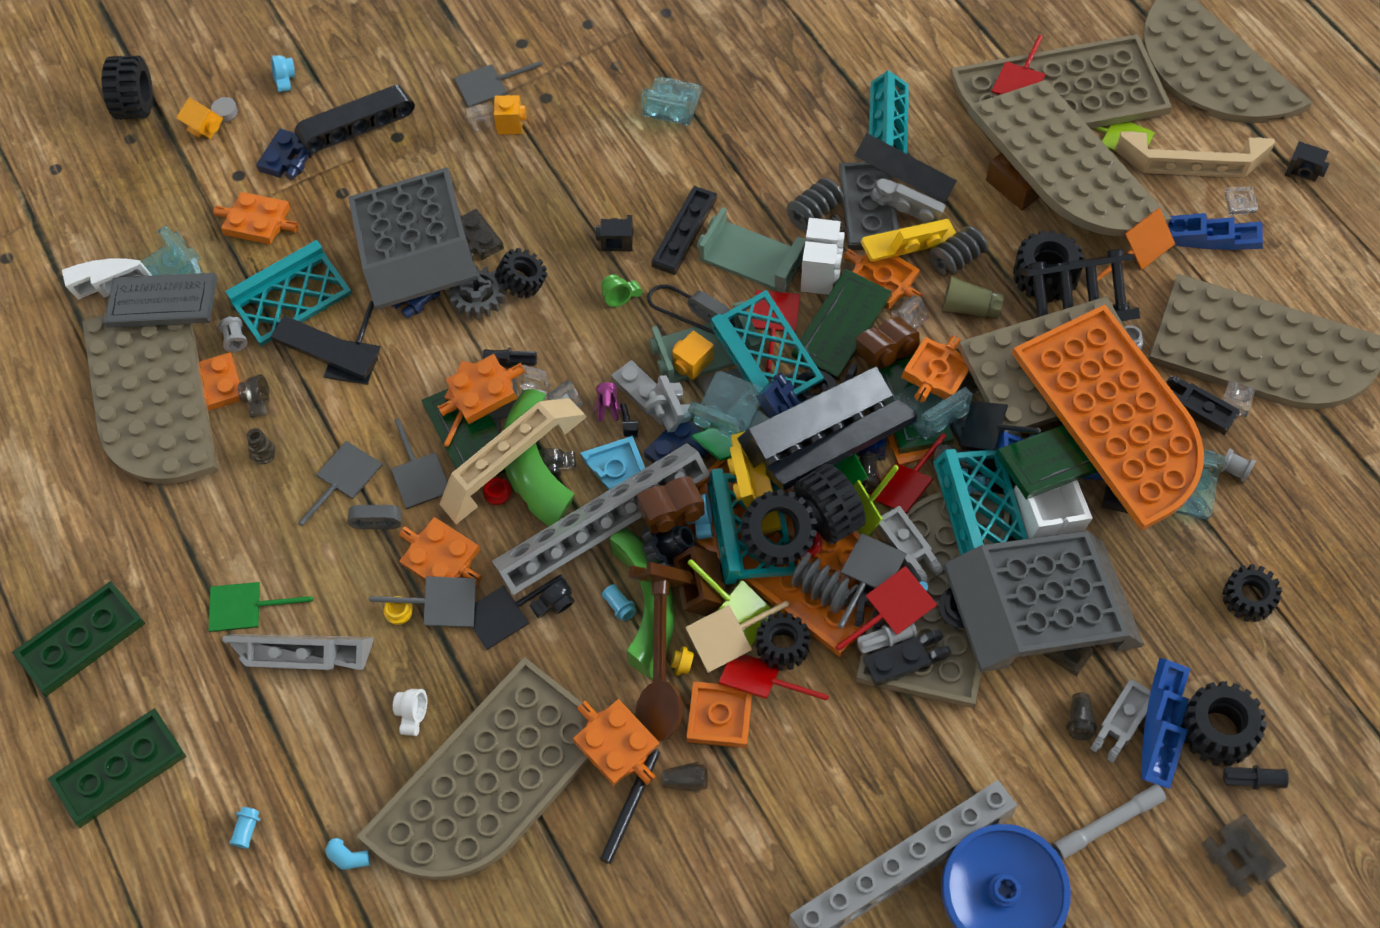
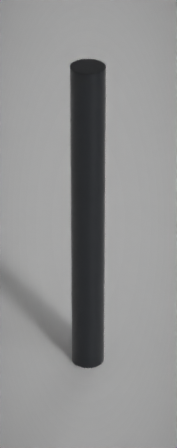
(627, 812)

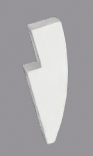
(98, 275)

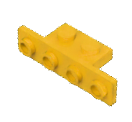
(907, 240)
(751, 483)

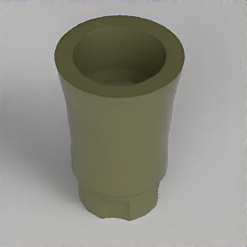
(971, 299)

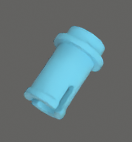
(623, 608)
(244, 827)

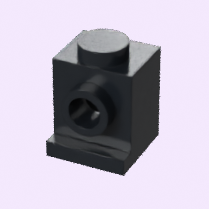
(1308, 162)
(616, 234)

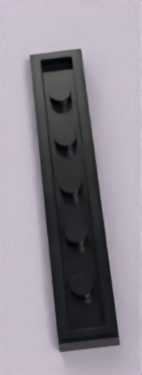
(842, 443)

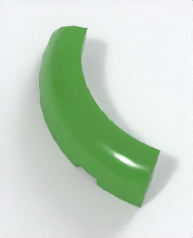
(530, 476)
(629, 550)

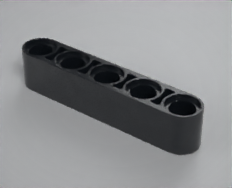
(354, 118)

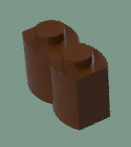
(887, 342)
(670, 504)

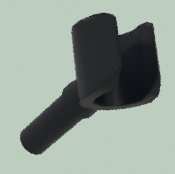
(630, 427)

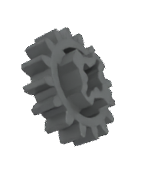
(478, 295)

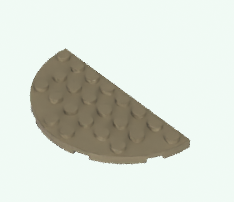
(1213, 67)

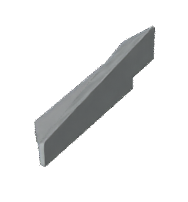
(301, 650)

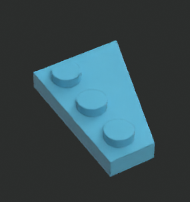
(614, 461)

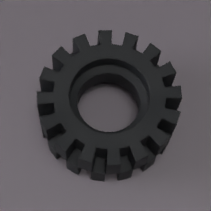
(526, 264)
(1261, 581)
(778, 655)

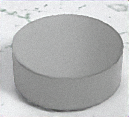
(225, 108)

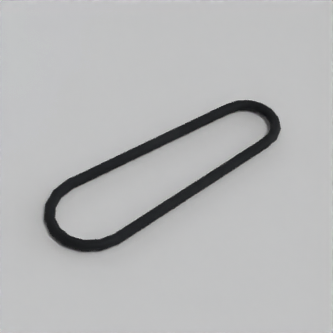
(672, 314)

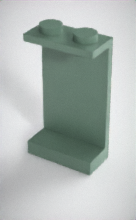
(750, 253)
(663, 348)

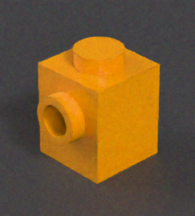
(509, 114)
(199, 119)
(692, 355)

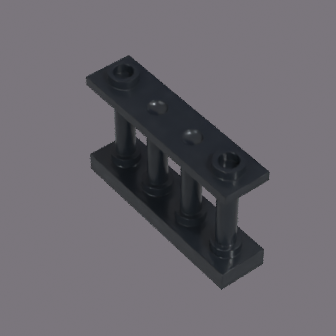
(1115, 257)

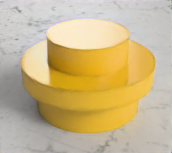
(398, 612)
(682, 661)

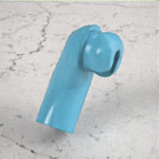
(344, 858)

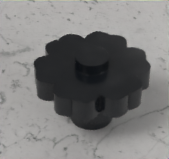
(664, 546)

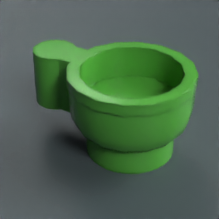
(619, 291)

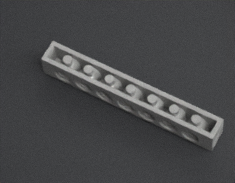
(593, 521)
(904, 861)

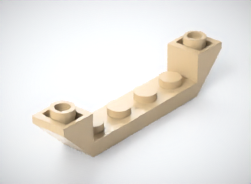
(1134, 149)
(504, 450)

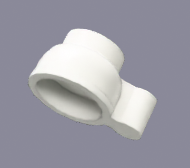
(412, 708)

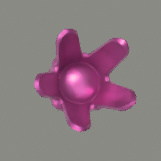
(607, 397)

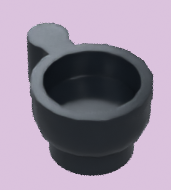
(554, 597)

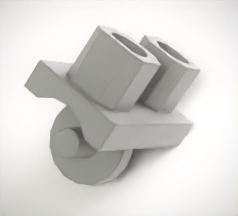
(665, 404)

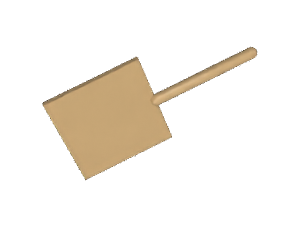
(720, 637)

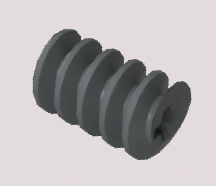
(814, 202)
(957, 251)
(822, 585)

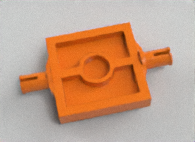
(256, 218)
(889, 273)
(936, 369)
(481, 388)
(439, 552)
(616, 742)

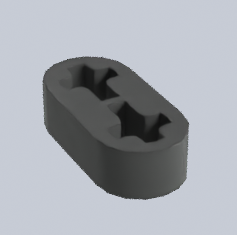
(706, 306)
(374, 517)

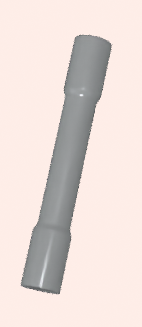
(1137, 805)

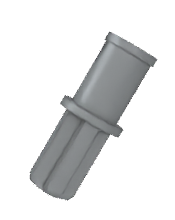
(883, 638)

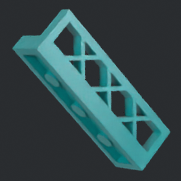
(883, 112)

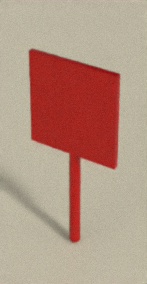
(1015, 76)
(788, 305)
(907, 484)
(899, 602)
(756, 678)

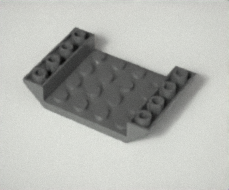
(411, 238)
(1040, 598)

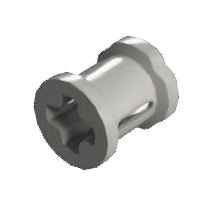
(232, 334)
(1238, 465)

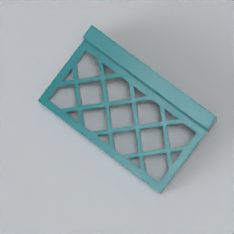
(281, 273)
(743, 357)
(962, 507)
(727, 534)

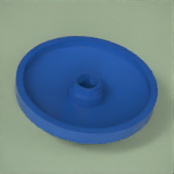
(1005, 881)

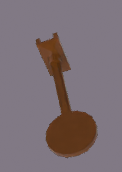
(660, 702)

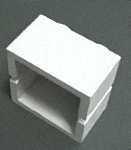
(822, 256)
(1054, 511)

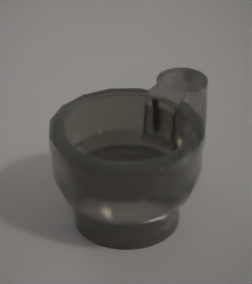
(256, 393)
(557, 459)

